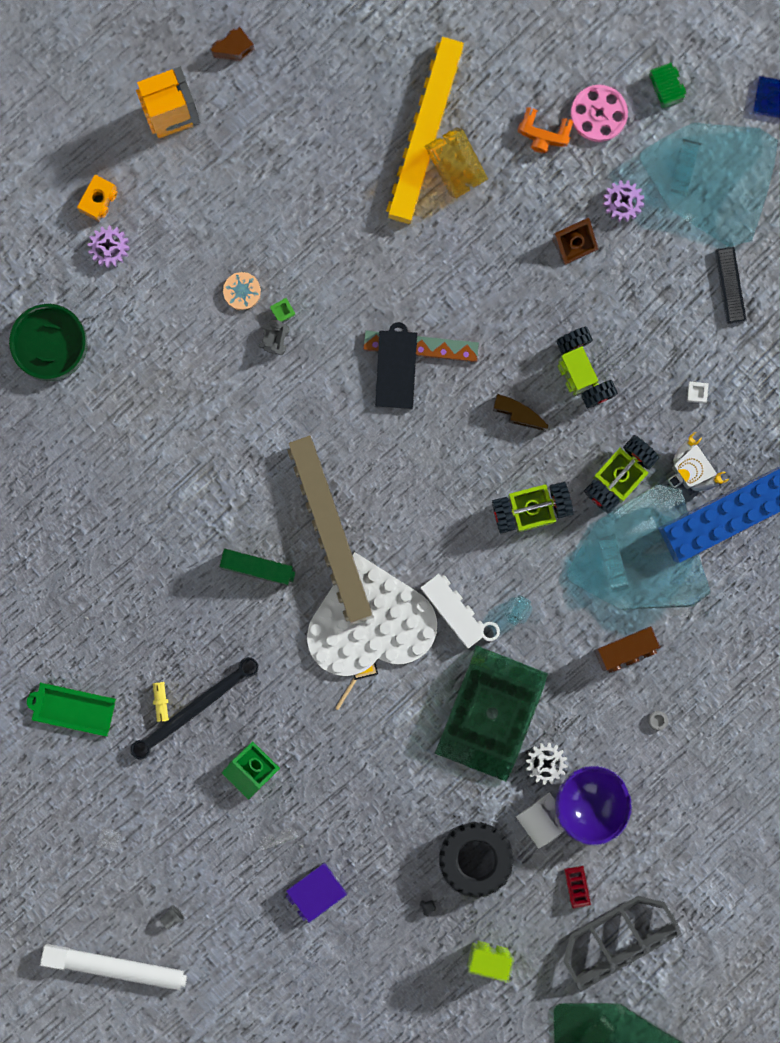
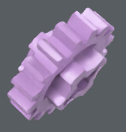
(626, 207)
(101, 246)

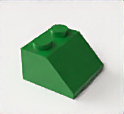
(250, 770)

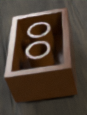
(627, 650)

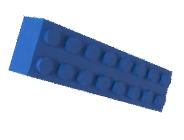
(723, 516)

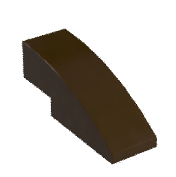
(519, 413)

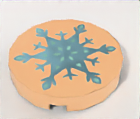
(242, 291)

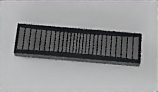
(730, 285)

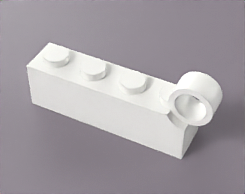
(455, 613)

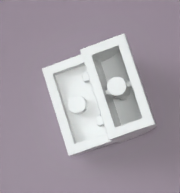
(541, 821)

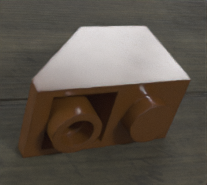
(233, 47)

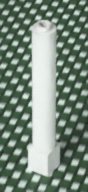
(65, 958)

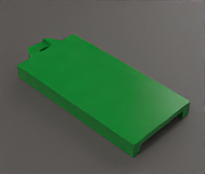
(72, 709)

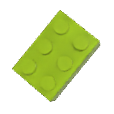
(490, 961)

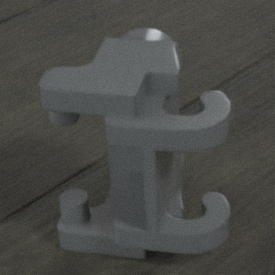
(274, 337)

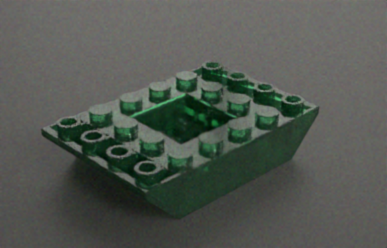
(486, 742)

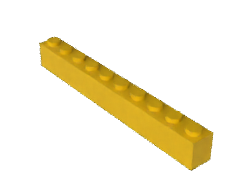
(426, 129)

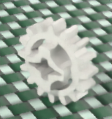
(552, 771)

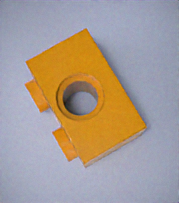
(97, 187)

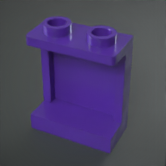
(316, 893)

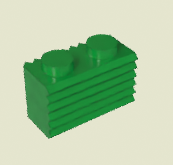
(667, 85)

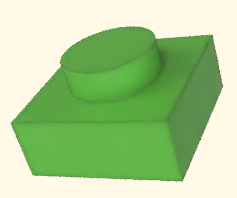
(282, 310)

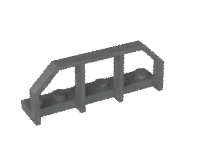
(633, 952)

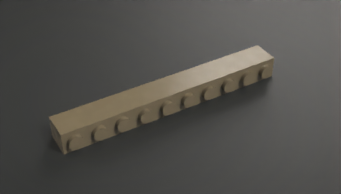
(330, 528)

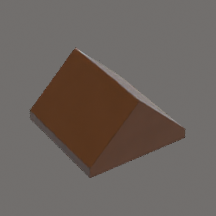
(575, 241)

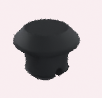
(427, 907)

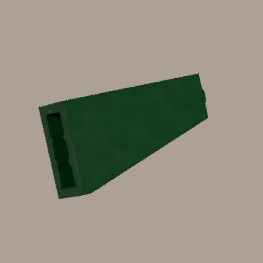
(256, 567)

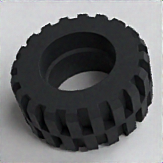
(495, 878)

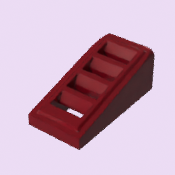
(576, 904)

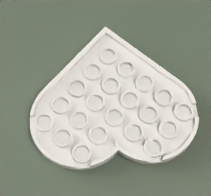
(398, 633)

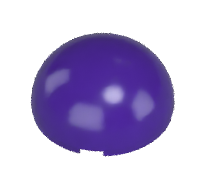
(593, 805)

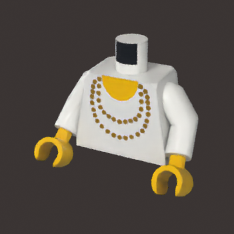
(693, 468)

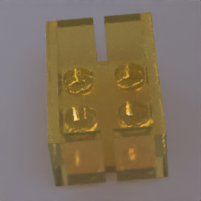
(456, 162)

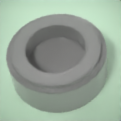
(658, 720)

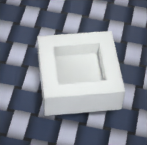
(697, 392)

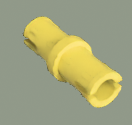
(160, 701)

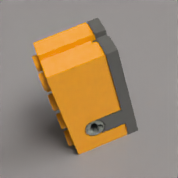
(167, 102)

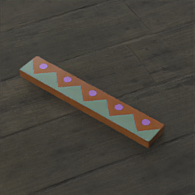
(433, 347)

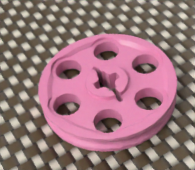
(599, 104)

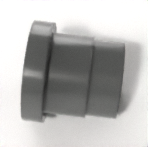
(172, 917)

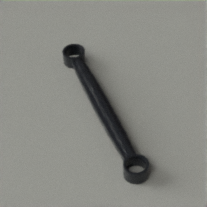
(194, 708)

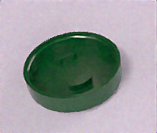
(48, 342)

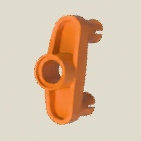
(541, 138)

